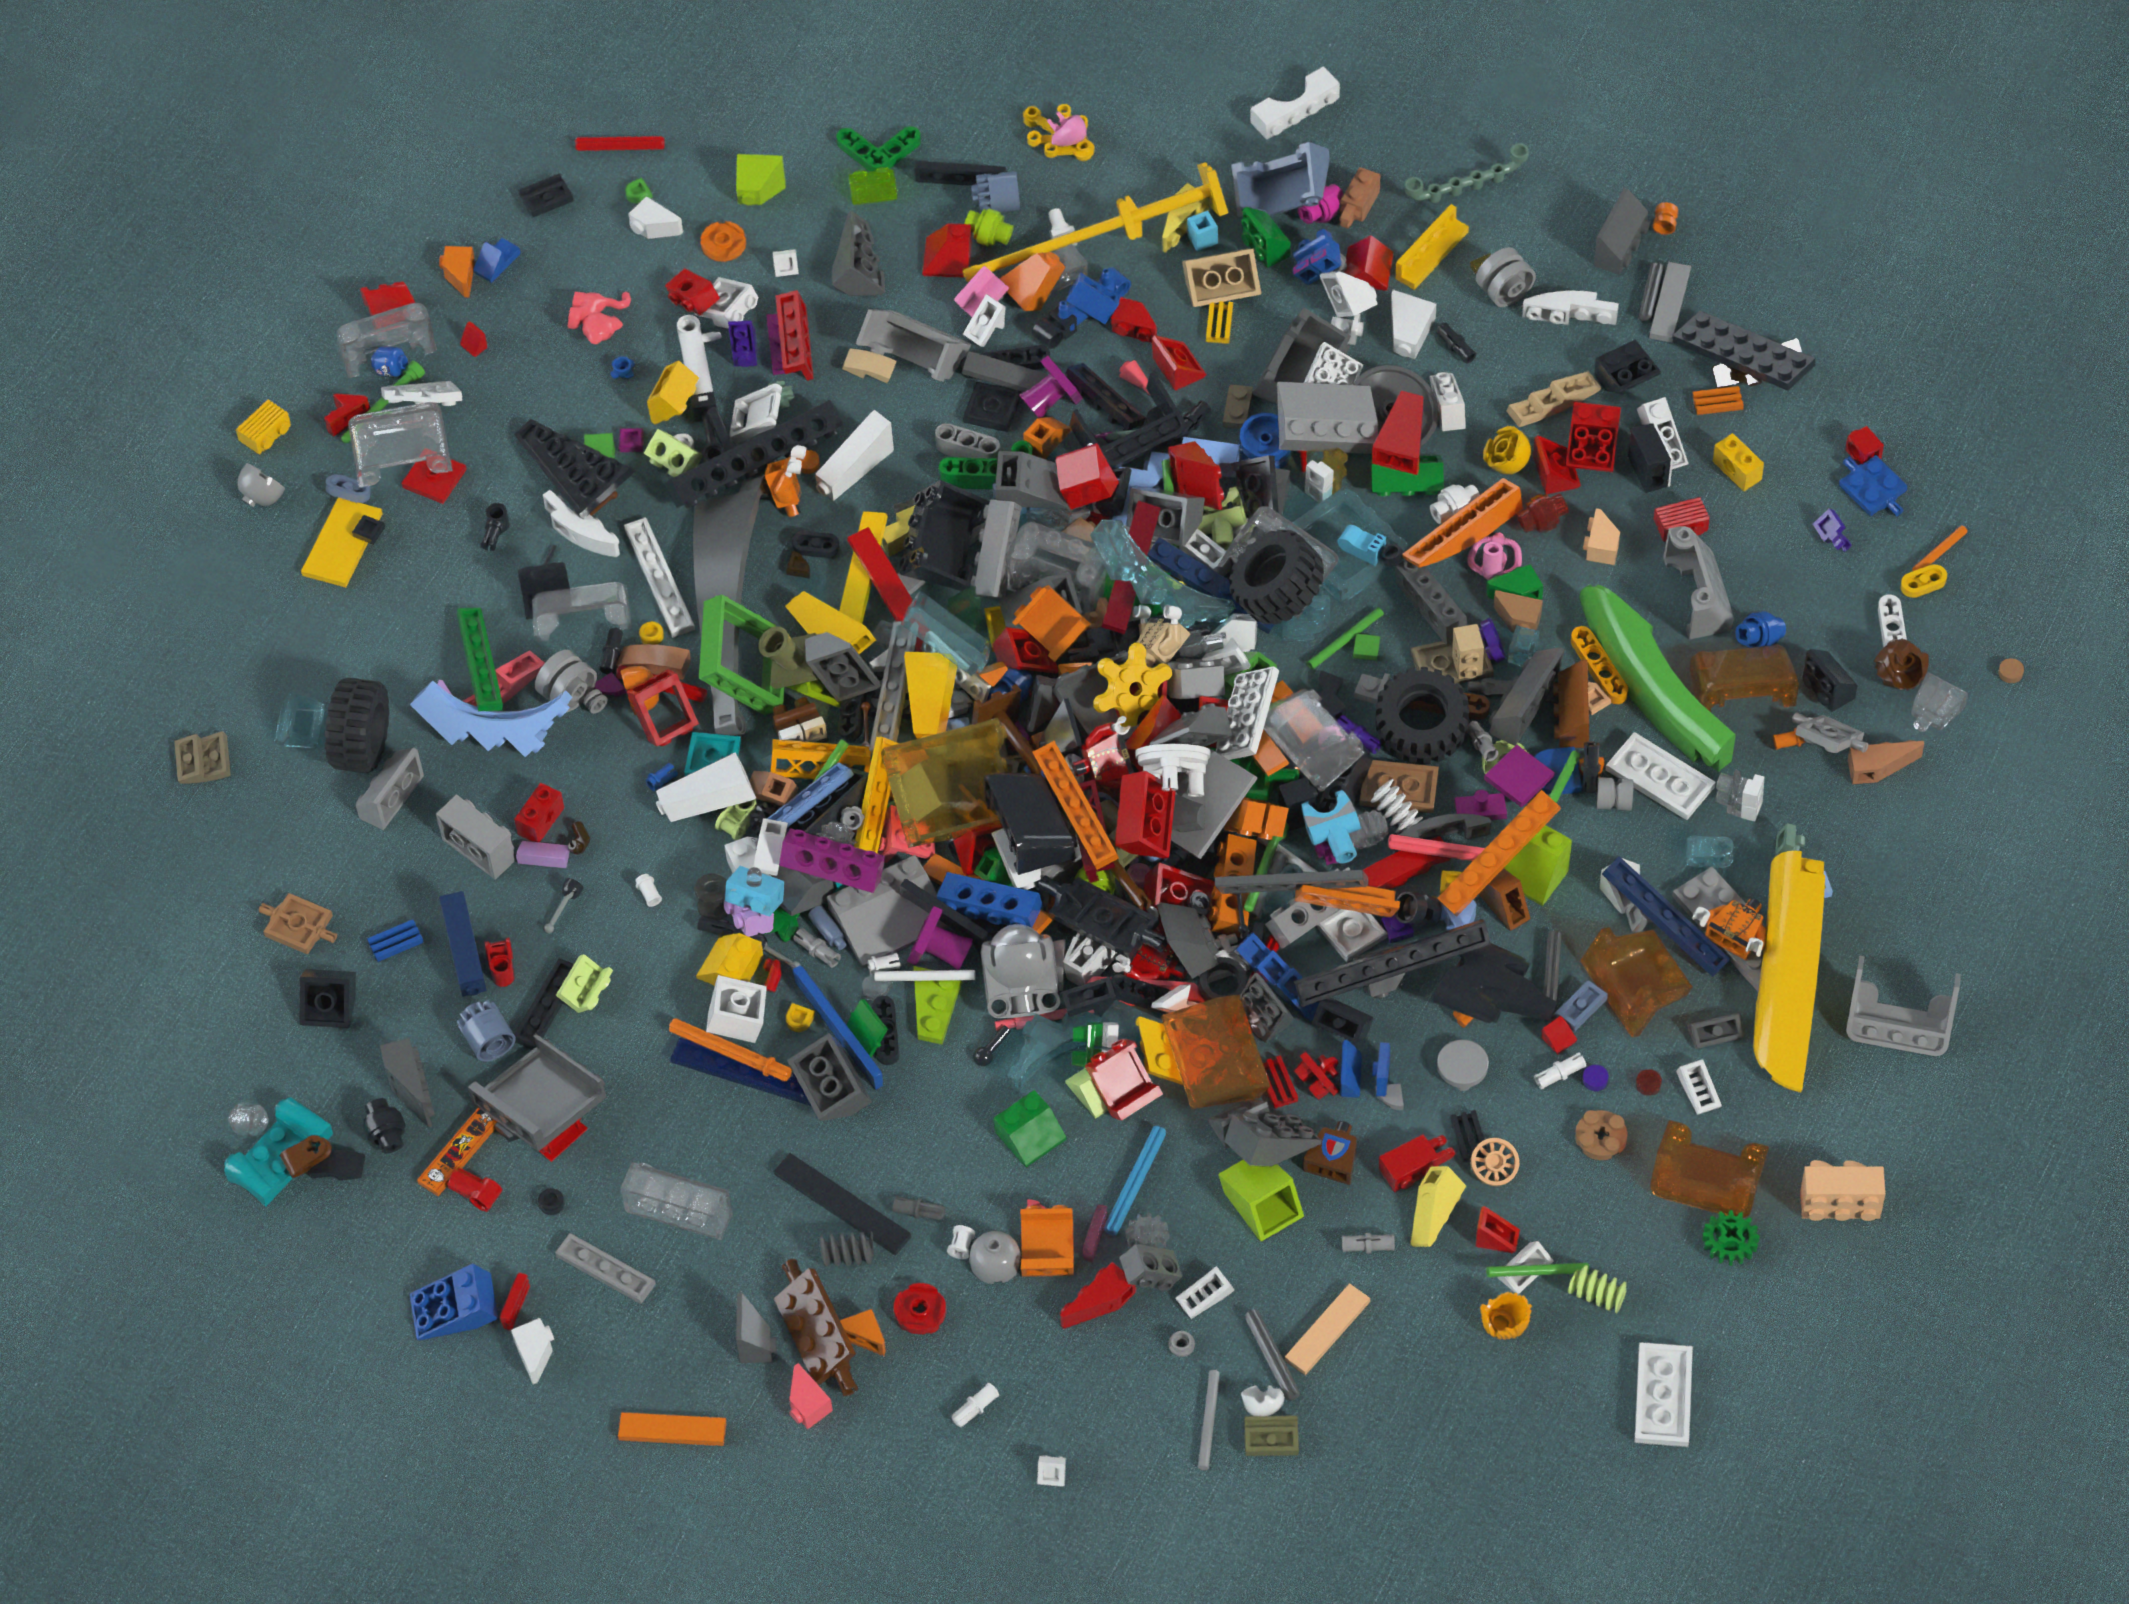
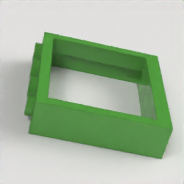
(713, 673)

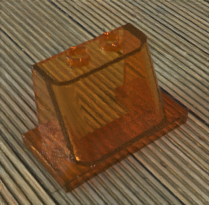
(1635, 975)

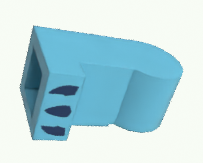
(1362, 544)

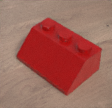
(1144, 816)

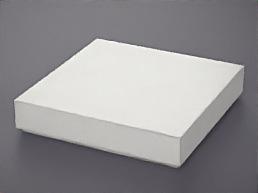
(1352, 932)

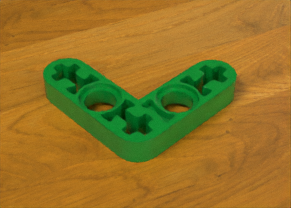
(879, 154)

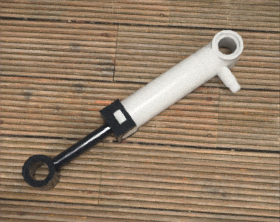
(695, 359)

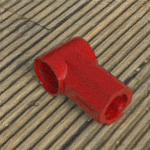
(479, 1191)

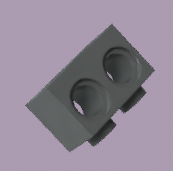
(1151, 1267)

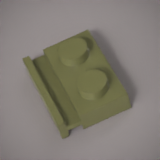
(1271, 1435)

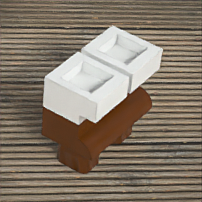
(799, 722)

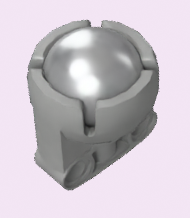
(1020, 971)

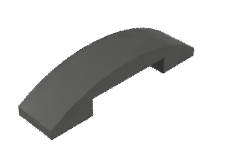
(1443, 825)

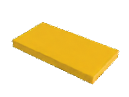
(336, 550)

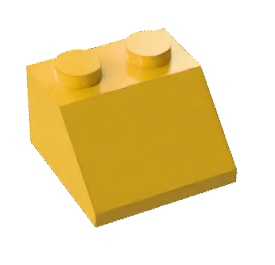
(732, 957)

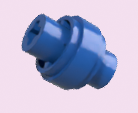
(1760, 630)
(1011, 677)

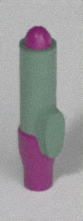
(1112, 436)

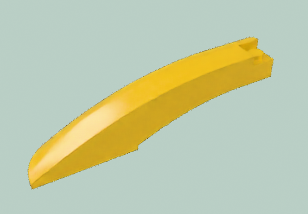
(1789, 967)

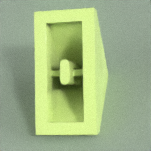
(1087, 1093)

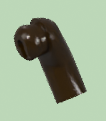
(582, 838)

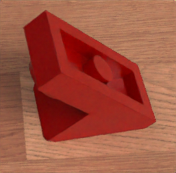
(347, 407)

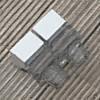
(1740, 794)

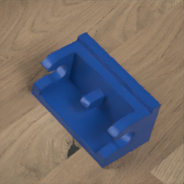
(1093, 298)

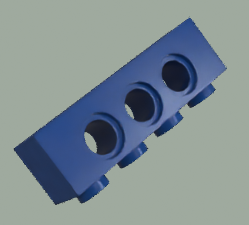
(980, 892)

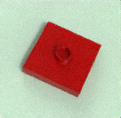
(431, 484)

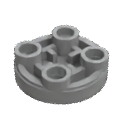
(1462, 1064)

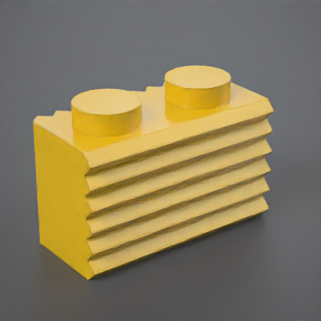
(263, 427)

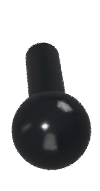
(984, 1055)

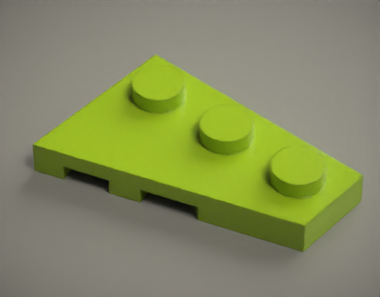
(934, 1007)

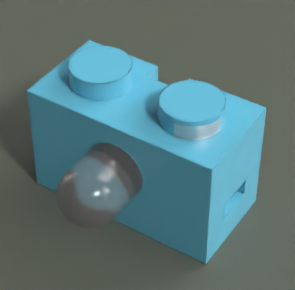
(754, 889)

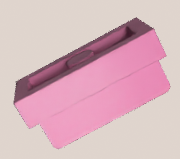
(974, 292)

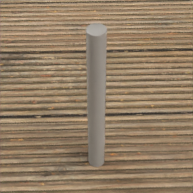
(1208, 1422)

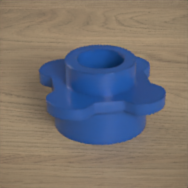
(625, 364)

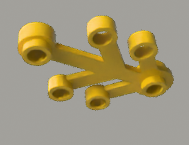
(1032, 118)

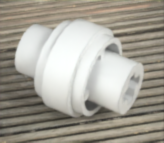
(1451, 501)

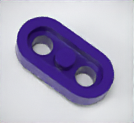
(1489, 633)

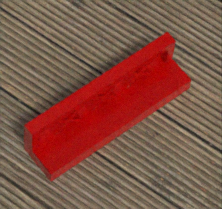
(794, 334)

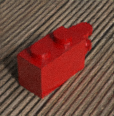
(1413, 1160)

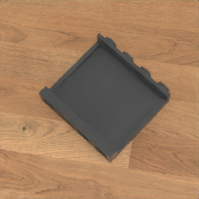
(1081, 689)
(540, 1094)

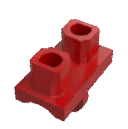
(1323, 1084)

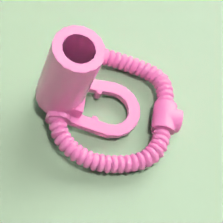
(1493, 556)

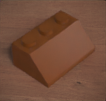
(1572, 706)

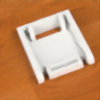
(762, 412)

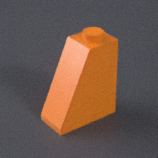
(1034, 280)

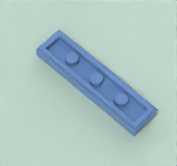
(812, 794)

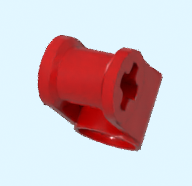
(500, 958)

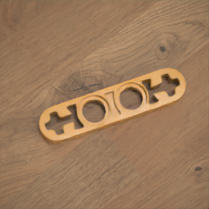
(1600, 664)

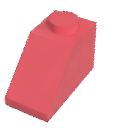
(807, 1399)

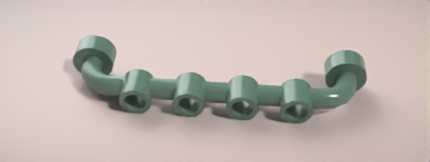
(1414, 186)

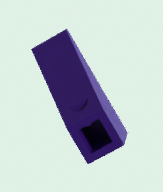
(743, 343)

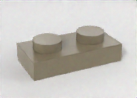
(1237, 406)

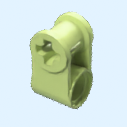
(736, 819)

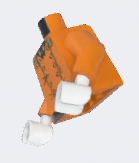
(784, 483)
(1735, 927)

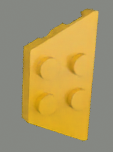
(1157, 1050)

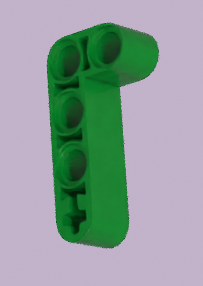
(960, 470)

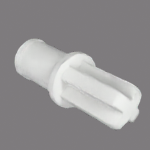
(975, 1405)

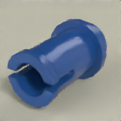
(658, 779)

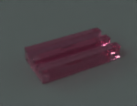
(1095, 1233)

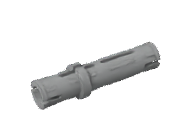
(1278, 863)

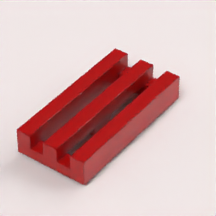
(1271, 1064)
(514, 1301)

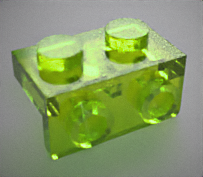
(872, 186)

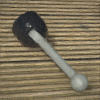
(571, 889)
(760, 937)

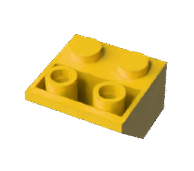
(671, 392)

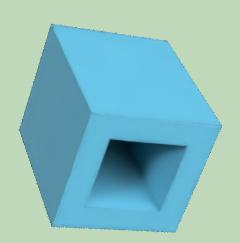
(1202, 231)

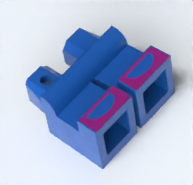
(1316, 257)

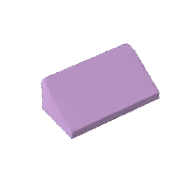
(543, 854)

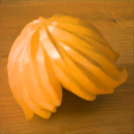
(1506, 1315)

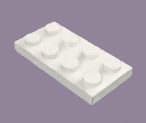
(1661, 776)
(1663, 1394)

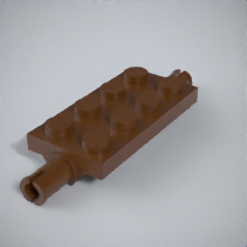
(816, 1327)

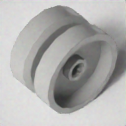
(1505, 277)
(567, 673)

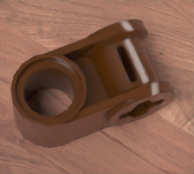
(301, 1157)

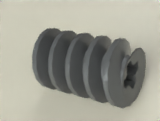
(847, 1249)

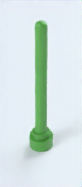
(412, 372)
(1264, 866)

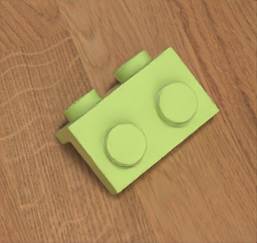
(584, 984)

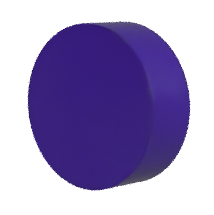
(1595, 1077)

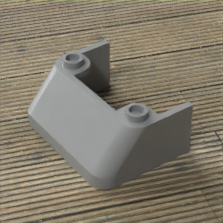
(914, 341)
(1900, 1026)

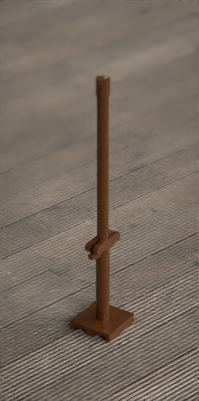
(1006, 709)

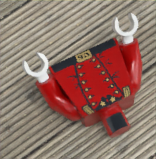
(1105, 755)
(1150, 963)

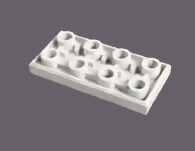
(1333, 367)
(1248, 712)

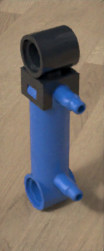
(1066, 317)

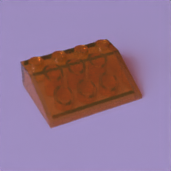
(1216, 1052)

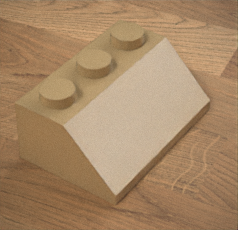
(1222, 277)

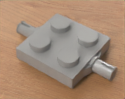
(1829, 733)

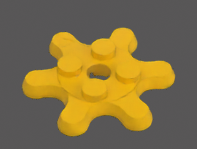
(1119, 682)

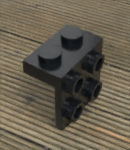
(541, 579)

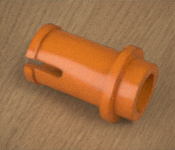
(1787, 739)

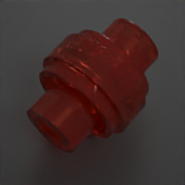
(1542, 513)

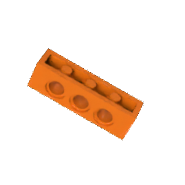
(1242, 853)

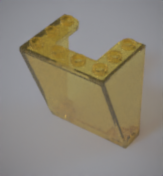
(941, 781)

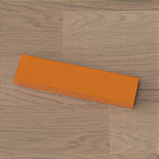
(672, 1429)

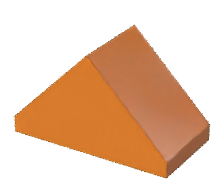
(864, 1332)

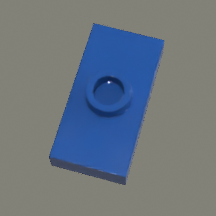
(1381, 1069)

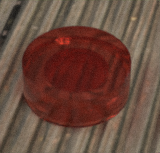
(1648, 1082)

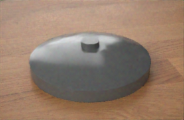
(1388, 382)

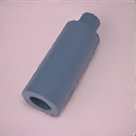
(827, 927)

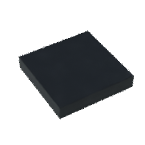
(992, 407)

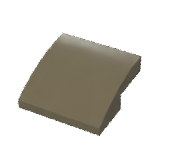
(202, 758)

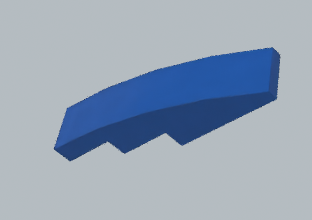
(1274, 972)

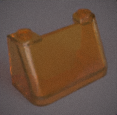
(1744, 674)
(1706, 1175)

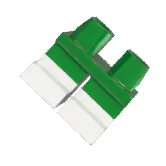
(1094, 1035)

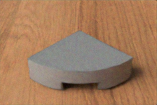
(1393, 1097)

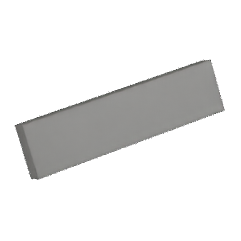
(1670, 302)
(605, 1268)

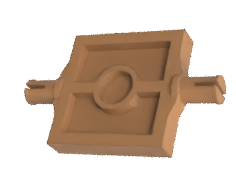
(298, 923)

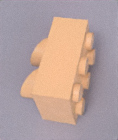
(1842, 1191)

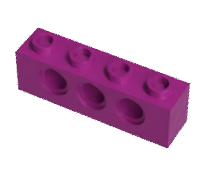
(820, 860)

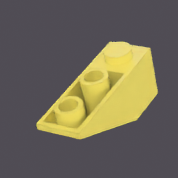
(1177, 220)
(1435, 1201)

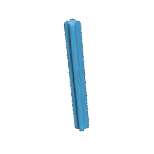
(1135, 1180)

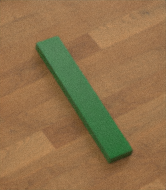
(479, 659)

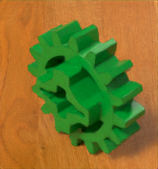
(1730, 1236)

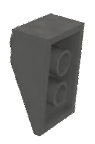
(1197, 728)

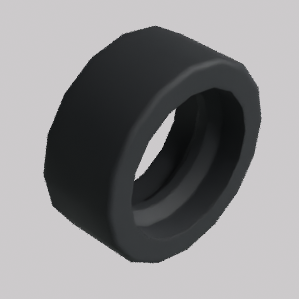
(1224, 963)

